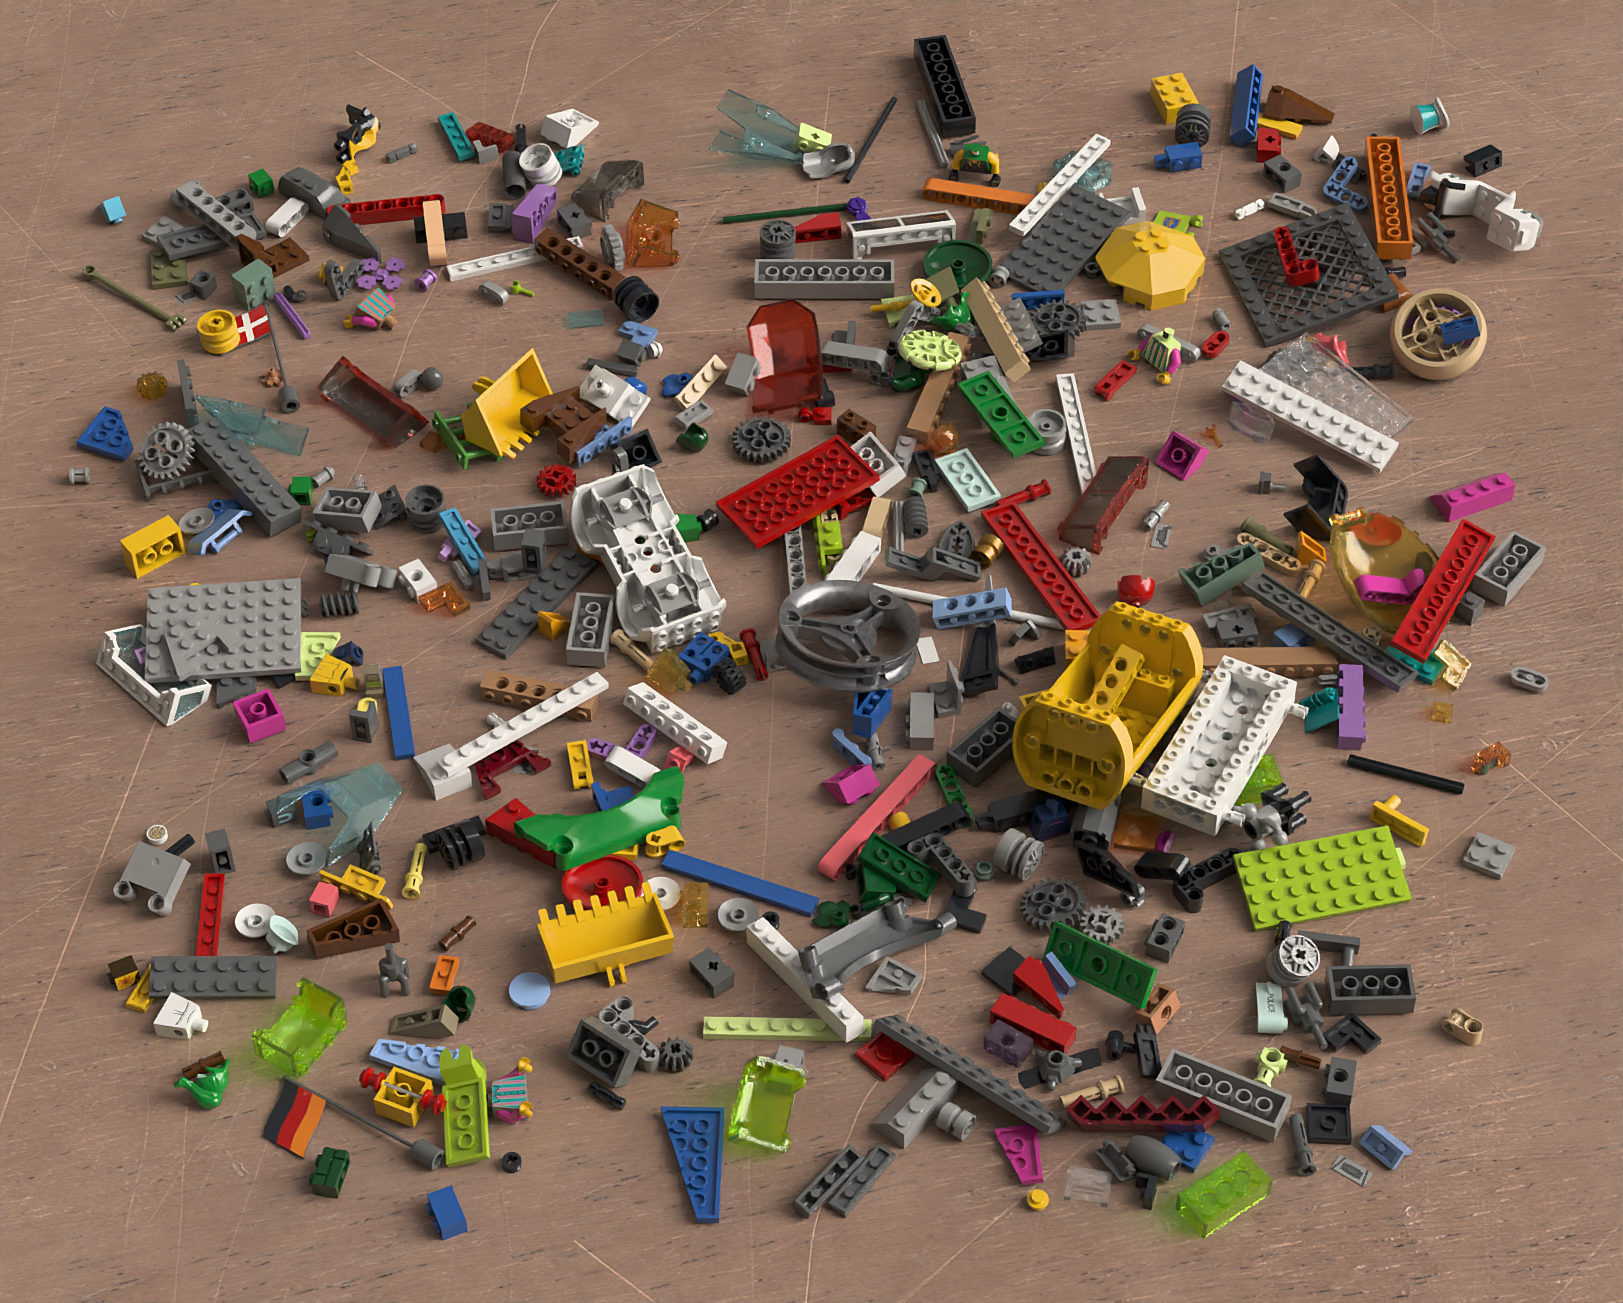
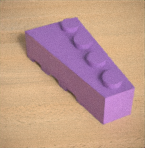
(533, 212)
(1351, 707)

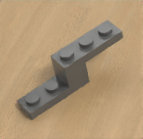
(932, 564)

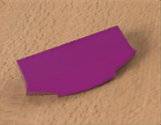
(1164, 841)

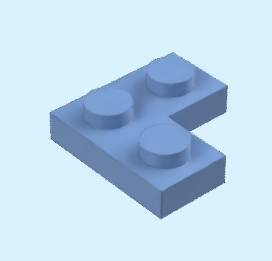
(638, 333)

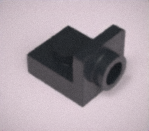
(1148, 1184)

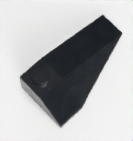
(1054, 347)
(1105, 868)

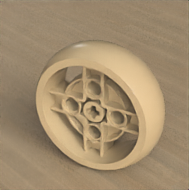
(1425, 304)

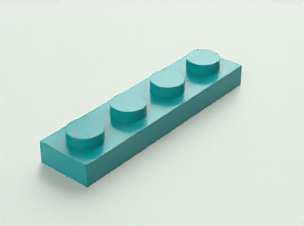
(456, 136)

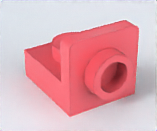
(680, 757)

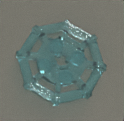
(1090, 175)

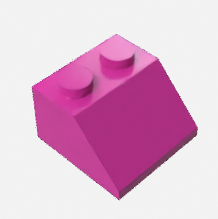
(1181, 455)
(852, 783)

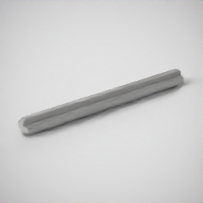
(932, 133)

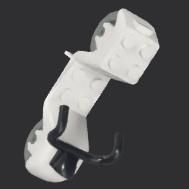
(1457, 196)

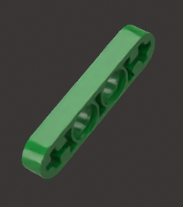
(951, 780)

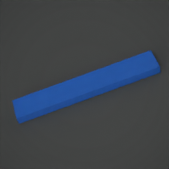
(398, 713)

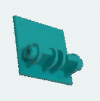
(571, 159)
(1322, 708)

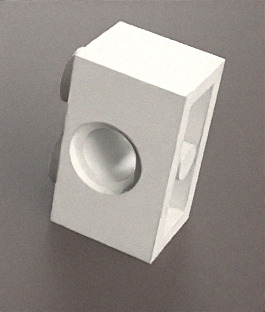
(416, 579)

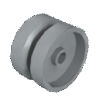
(1051, 427)

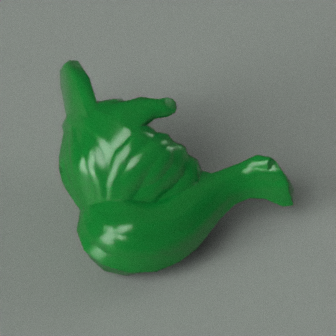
(951, 318)
(208, 1088)

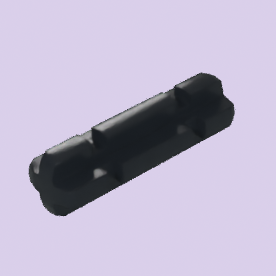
(606, 1095)

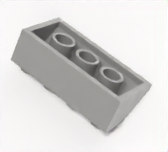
(916, 1106)

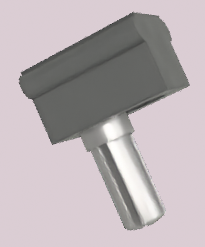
(1265, 484)

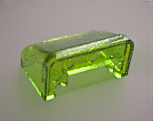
(765, 1104)

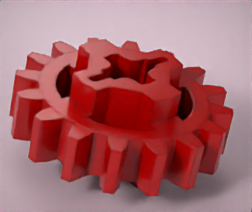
(556, 480)

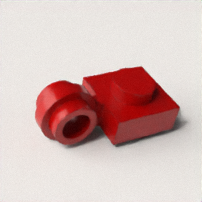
(821, 415)

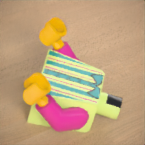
(1161, 351)

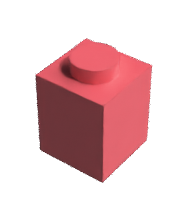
(324, 899)

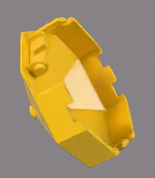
(1151, 264)

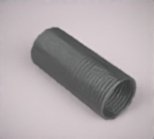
(513, 176)

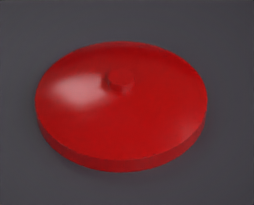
(598, 878)

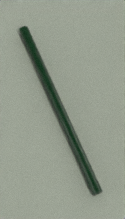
(784, 213)

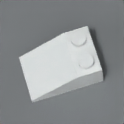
(567, 127)
(437, 781)

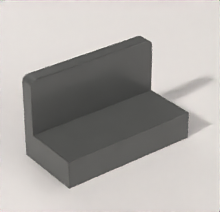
(846, 337)
(364, 724)

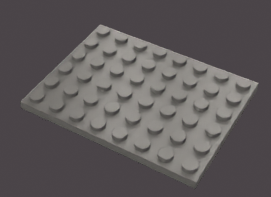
(257, 611)

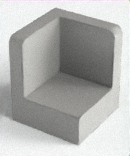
(485, 154)

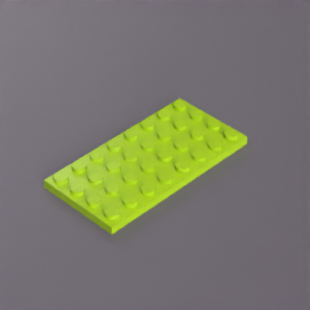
(1321, 878)

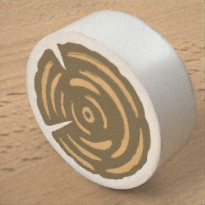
(157, 834)

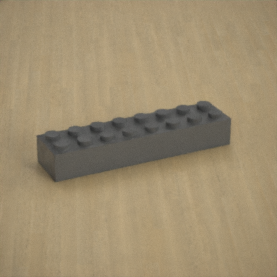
(244, 476)

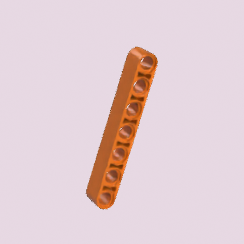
(975, 196)

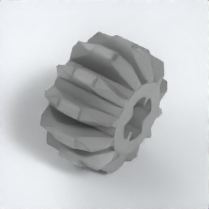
(1076, 561)

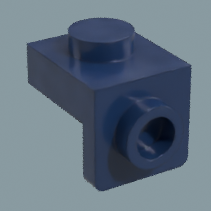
(349, 652)

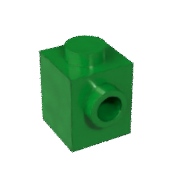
(261, 183)
(301, 490)

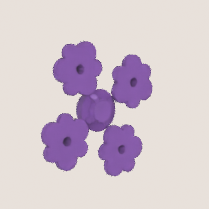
(381, 275)

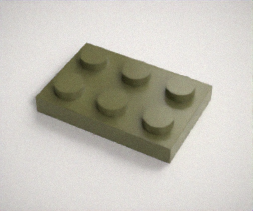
(167, 273)

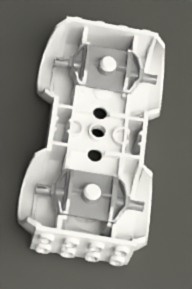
(650, 606)

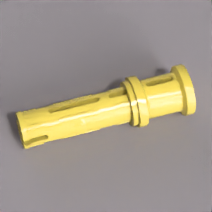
(413, 877)

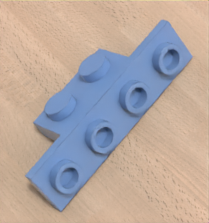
(603, 440)

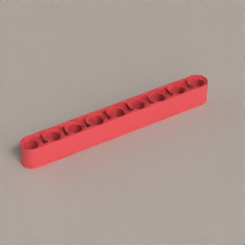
(877, 816)

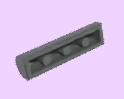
(827, 1181)

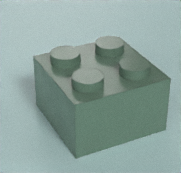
(253, 284)

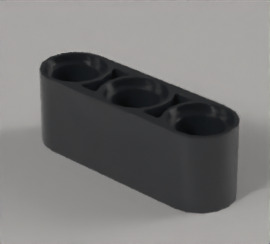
(1162, 865)

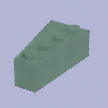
(1222, 573)

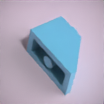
(112, 210)

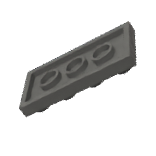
(188, 396)

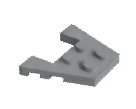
(193, 636)

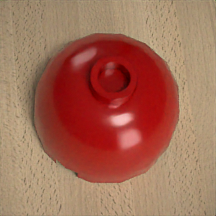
(1135, 590)

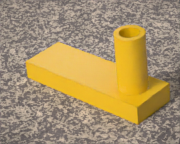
(1398, 823)

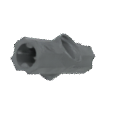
(308, 762)

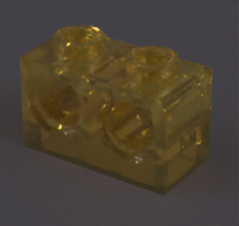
(695, 905)

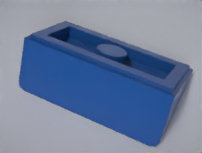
(1460, 330)

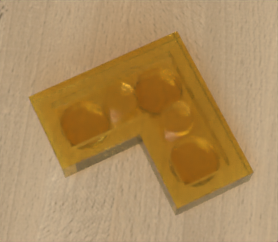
(1456, 664)

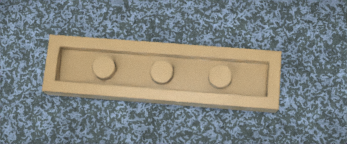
(700, 382)

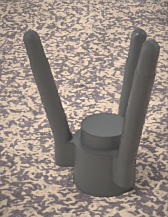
(958, 144)

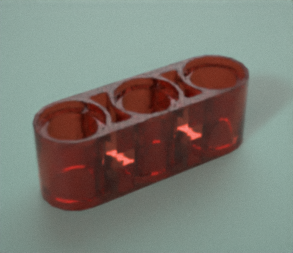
(490, 136)

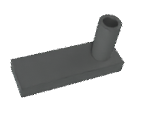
(1336, 943)

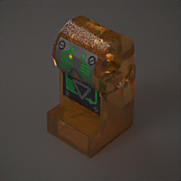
(1490, 758)

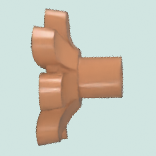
(272, 377)

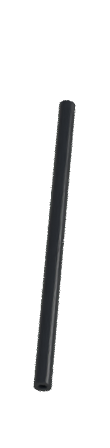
(870, 140)

